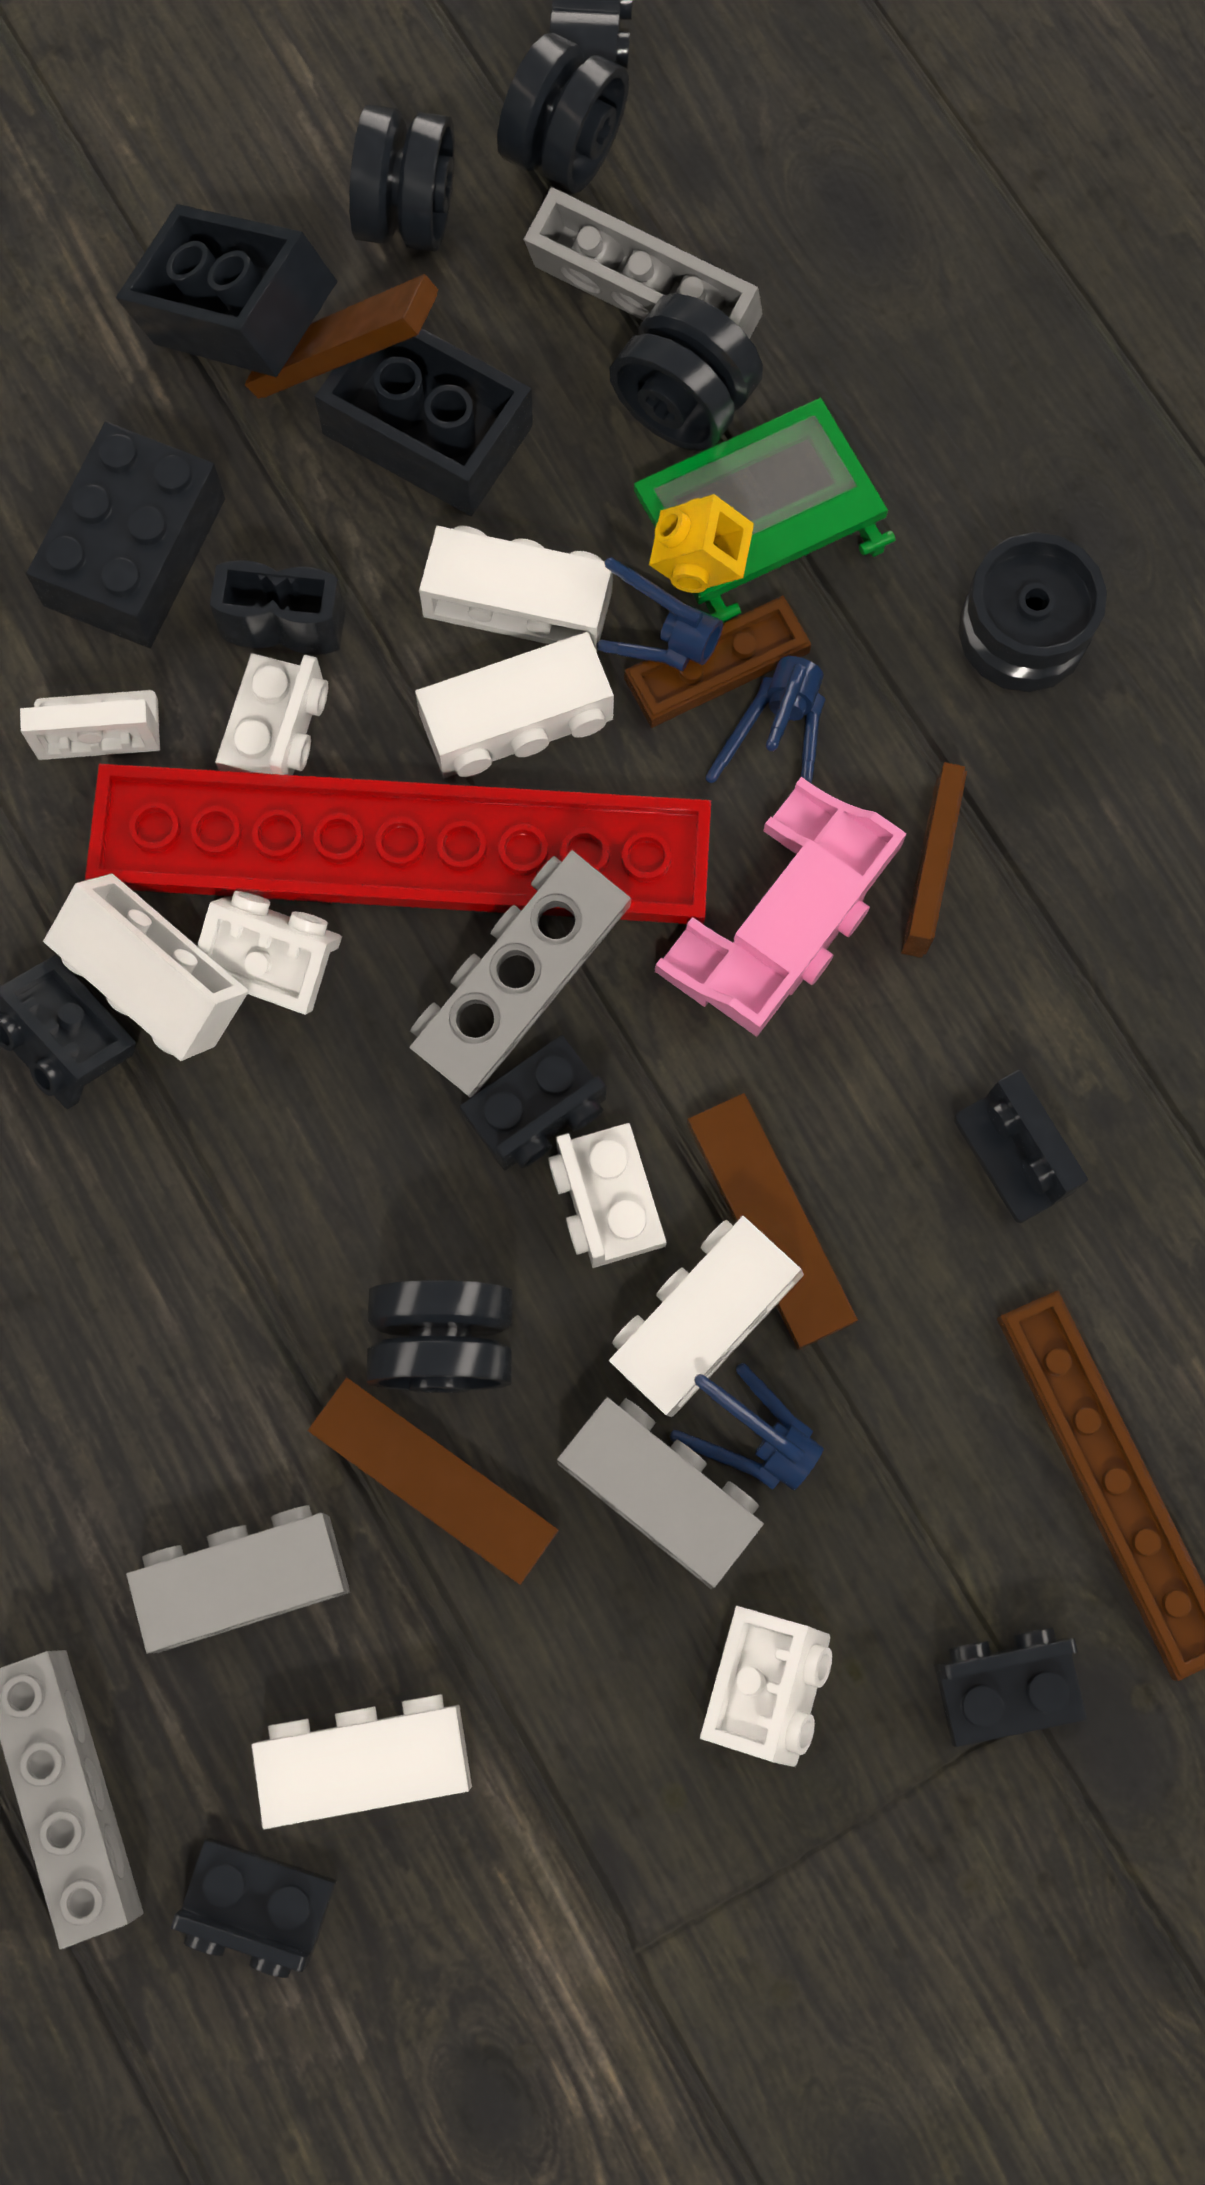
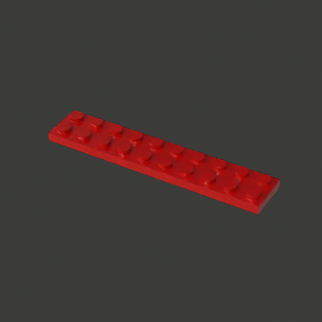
(390, 840)

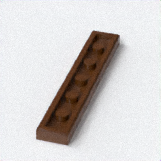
(1112, 1479)

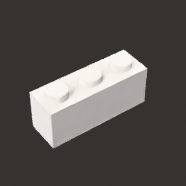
(514, 587)
(516, 706)
(145, 966)
(704, 1314)
(361, 1762)

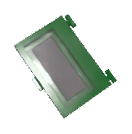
(786, 478)

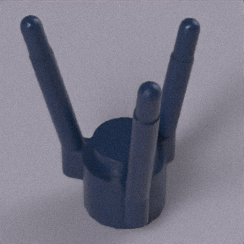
(687, 630)
(790, 696)
(785, 1448)

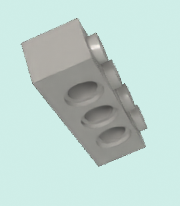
(628, 264)
(564, 884)
(64, 1800)

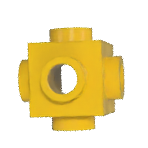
(701, 544)

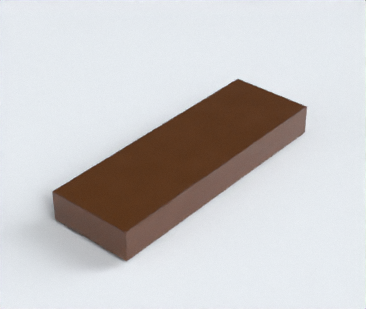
(744, 652)
(934, 860)

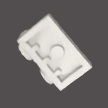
(273, 717)
(92, 725)
(268, 951)
(609, 1195)
(767, 1687)

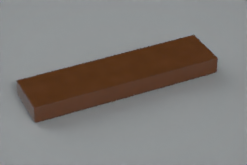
(352, 335)
(760, 1191)
(433, 1481)

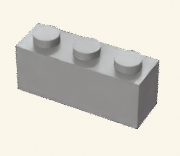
(662, 1490)
(237, 1579)

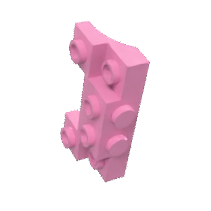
(788, 932)

